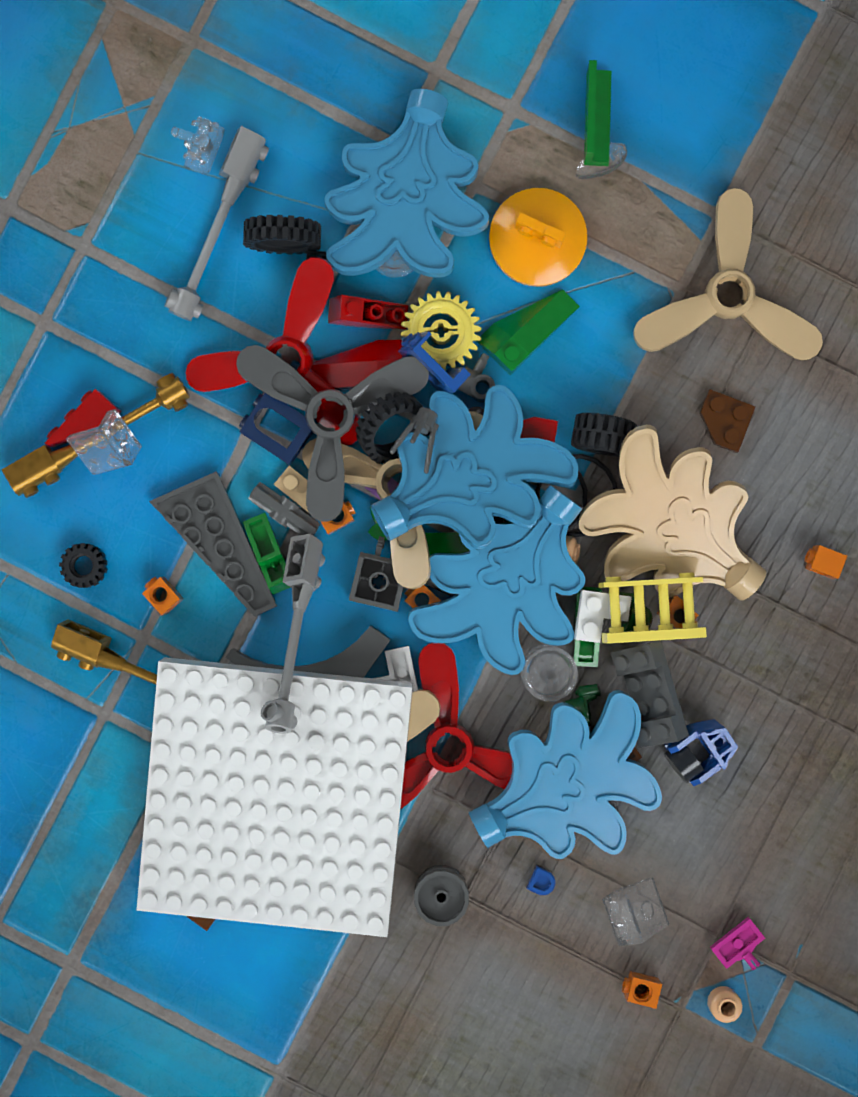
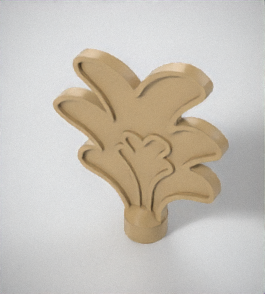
(672, 519)

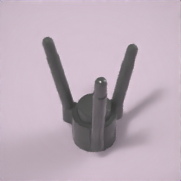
(422, 423)

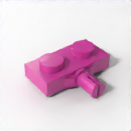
(739, 944)

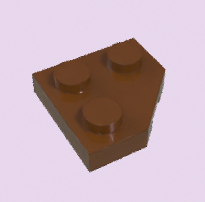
(726, 419)

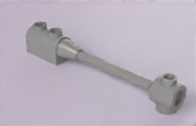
(239, 171)
(302, 576)

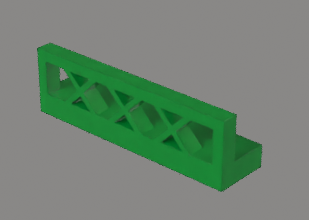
(597, 116)

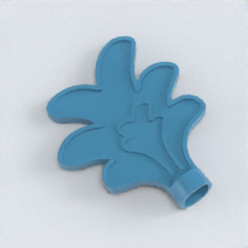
(403, 192)
(473, 471)
(506, 585)
(570, 780)

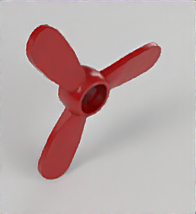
(304, 309)
(440, 677)

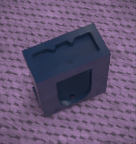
(249, 429)

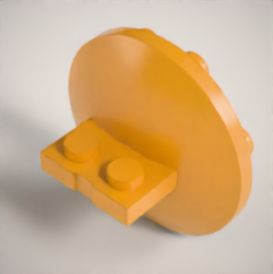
(538, 237)

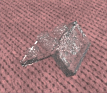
(106, 446)

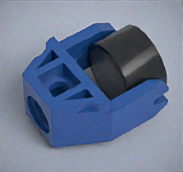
(715, 741)

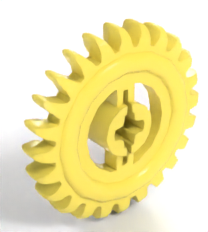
(459, 313)

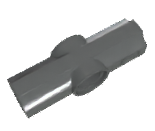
(283, 510)

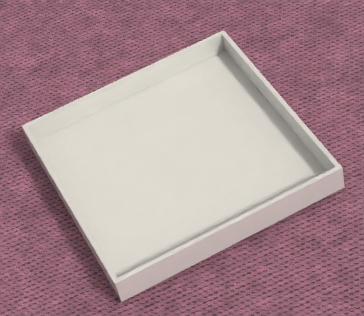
(270, 820)

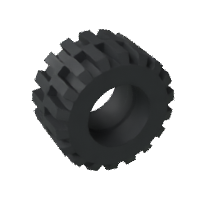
(600, 433)

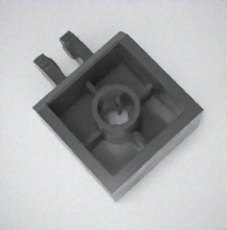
(370, 567)

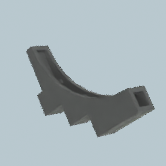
(351, 662)

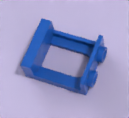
(440, 379)

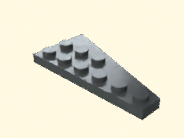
(213, 530)

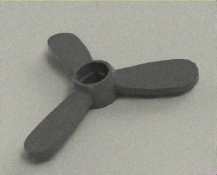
(285, 384)

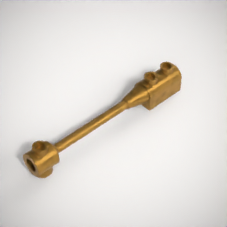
(45, 465)
(92, 650)

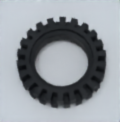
(281, 234)

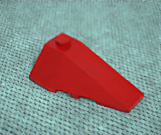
(354, 365)

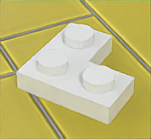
(591, 612)
(400, 666)

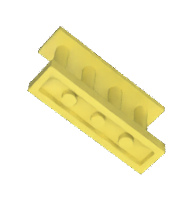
(641, 630)

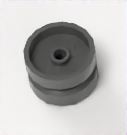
(454, 902)

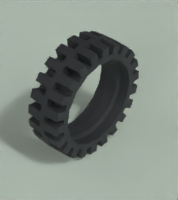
(376, 417)

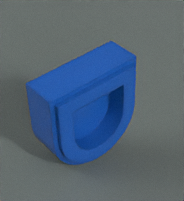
(541, 881)

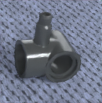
(476, 377)

